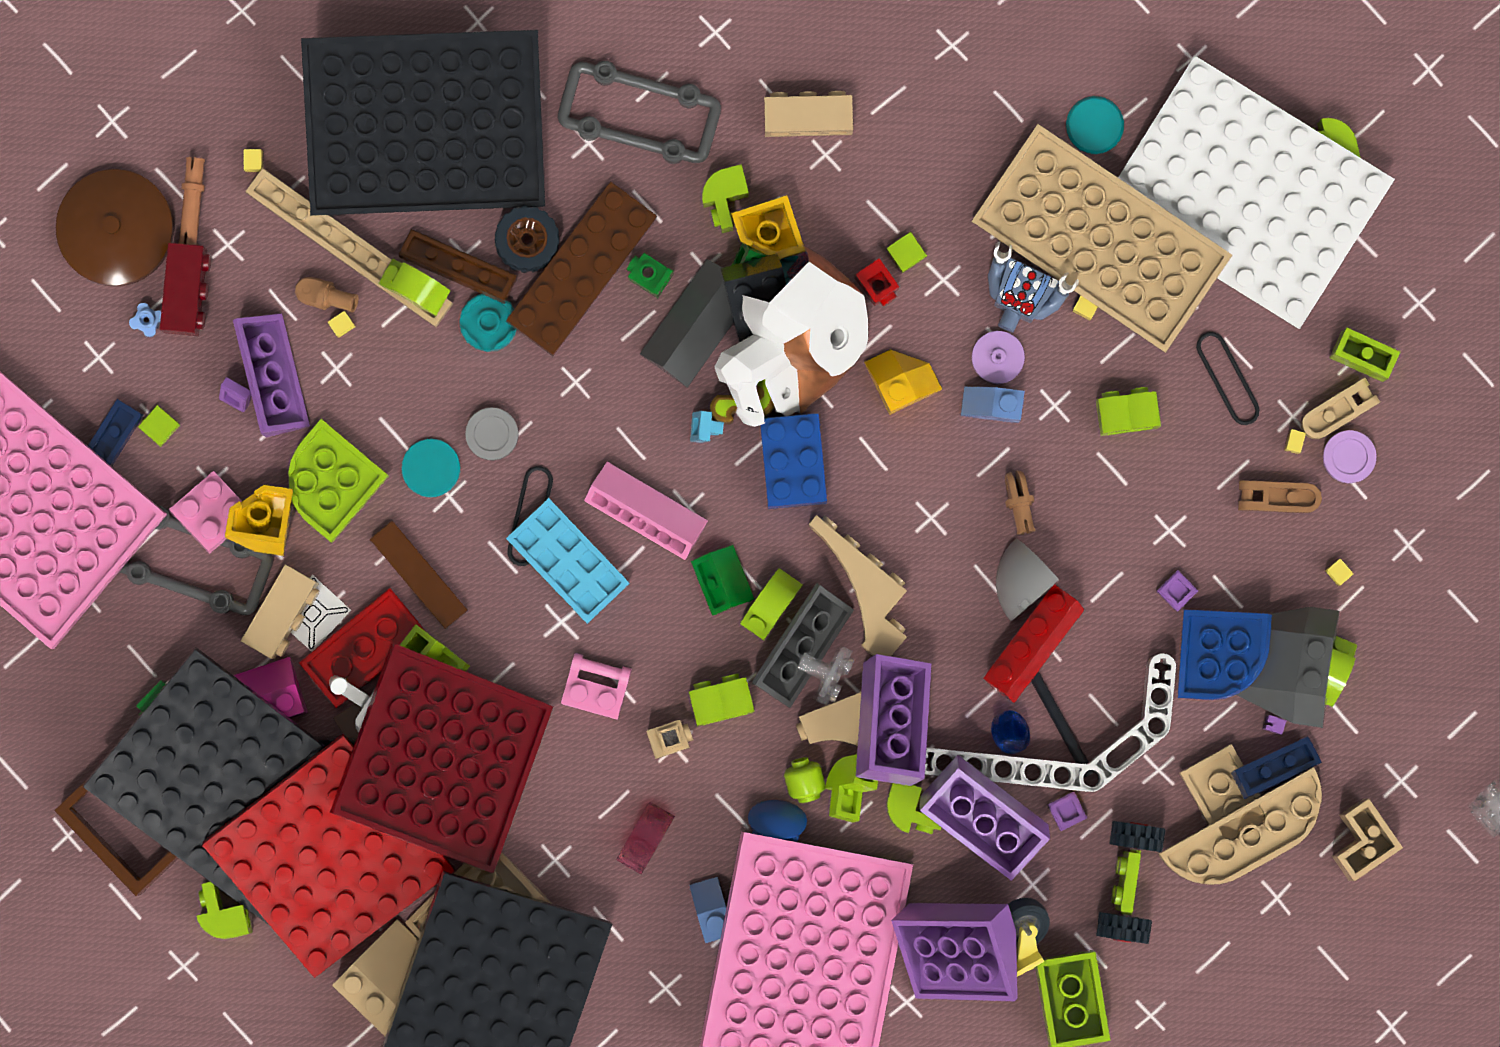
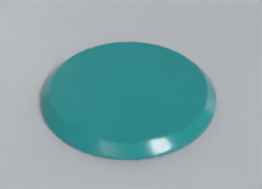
(1095, 125)
(430, 468)

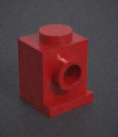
(877, 272)

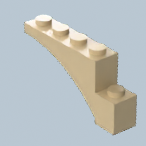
(873, 588)

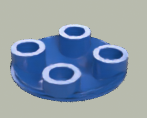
(777, 820)

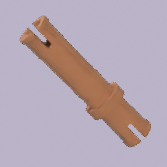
(191, 200)

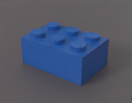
(793, 461)

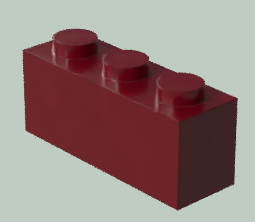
(184, 289)

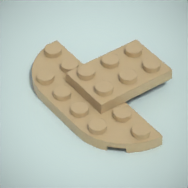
(1240, 830)

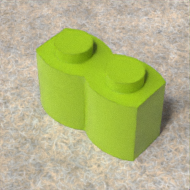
(1128, 412)
(721, 700)

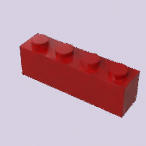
(1034, 643)

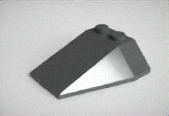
(1297, 666)

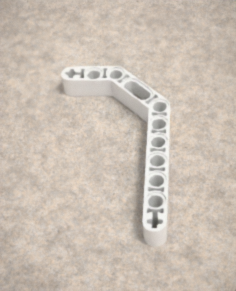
(1098, 763)

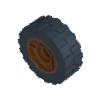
(539, 228)

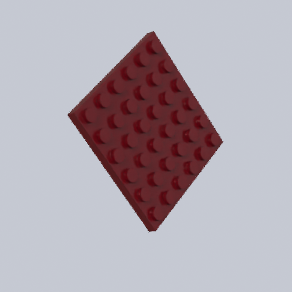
(441, 759)

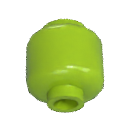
(804, 780)

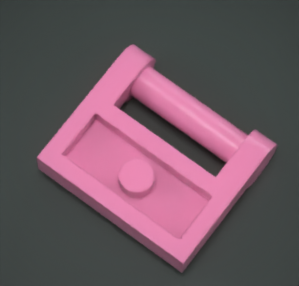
(594, 696)

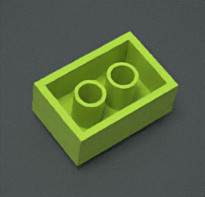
(1072, 1000)

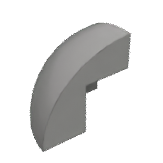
(1021, 579)

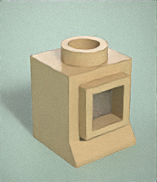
(669, 738)

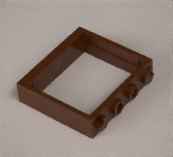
(105, 852)

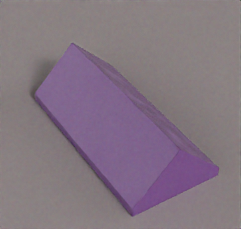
(271, 374)

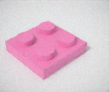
(206, 511)

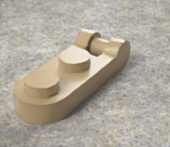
(1338, 410)

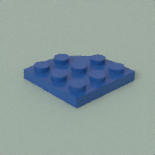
(1221, 652)

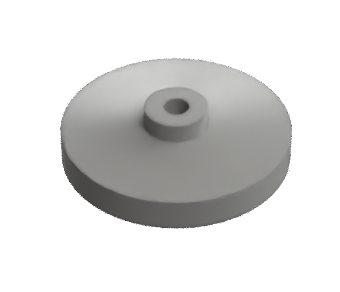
(491, 434)

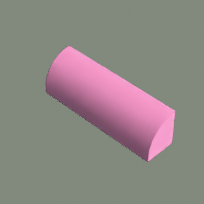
(645, 510)

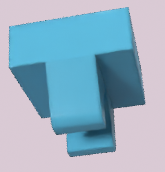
(703, 427)

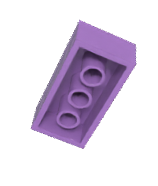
(893, 720)
(984, 817)

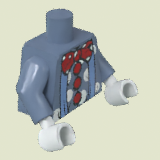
(1023, 290)

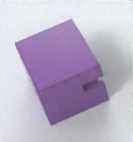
(1276, 724)

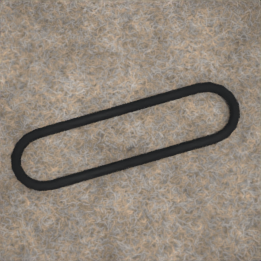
(1238, 373)
(517, 515)

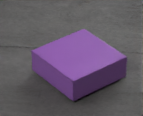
(235, 395)
(1177, 591)
(1067, 811)

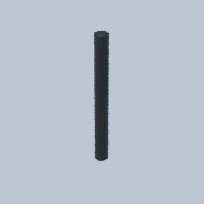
(1060, 722)

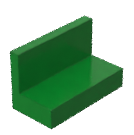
(722, 580)

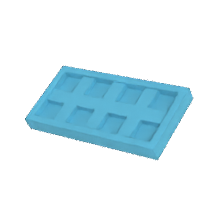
(568, 560)

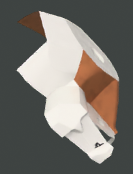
(797, 343)

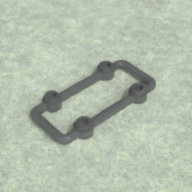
(605, 74)
(221, 600)

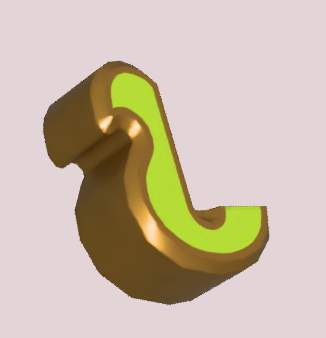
(724, 405)

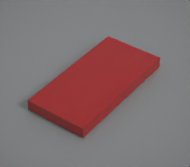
(360, 646)

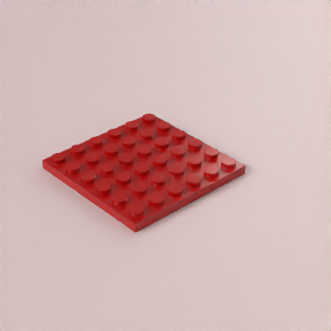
(318, 874)

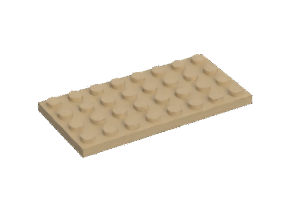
(1106, 234)

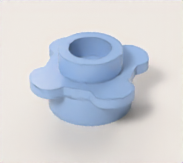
(138, 321)

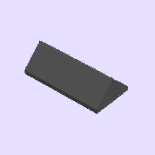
(692, 327)
(810, 632)

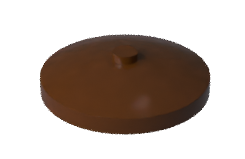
(114, 227)

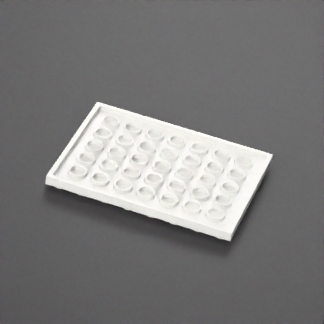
(1257, 188)

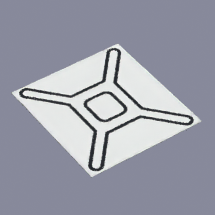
(320, 617)

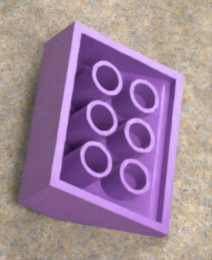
(959, 950)

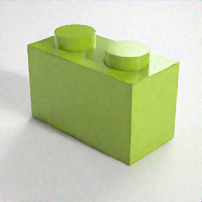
(1364, 354)

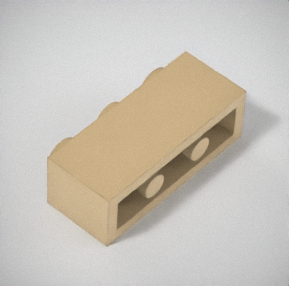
(808, 114)
(281, 613)

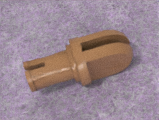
(323, 294)
(1021, 504)

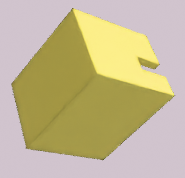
(253, 160)
(1085, 308)
(341, 324)
(1295, 441)
(1339, 572)

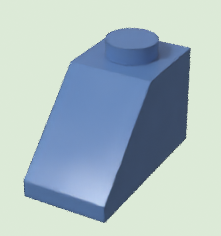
(993, 403)
(709, 907)

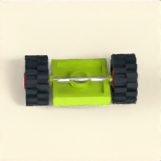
(1125, 927)

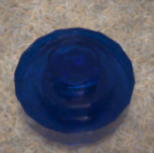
(1010, 732)

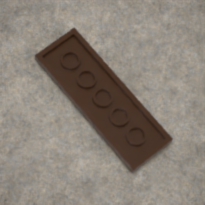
(581, 269)

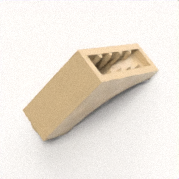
(833, 722)

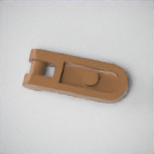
(1279, 497)

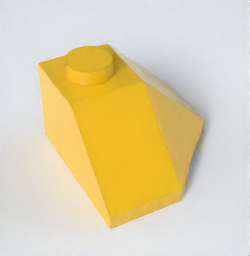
(770, 228)
(901, 379)
(261, 520)

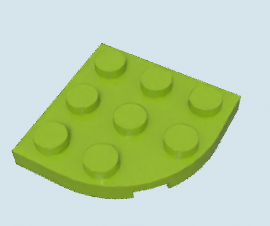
(331, 480)

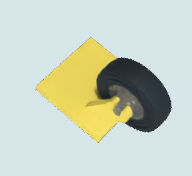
(1031, 927)

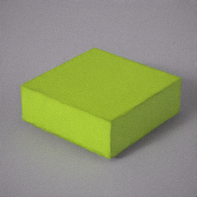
(906, 252)
(159, 426)

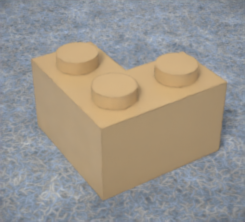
(1372, 844)

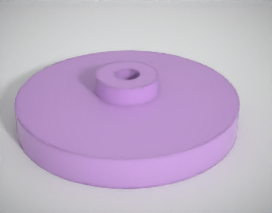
(998, 357)
(1349, 456)

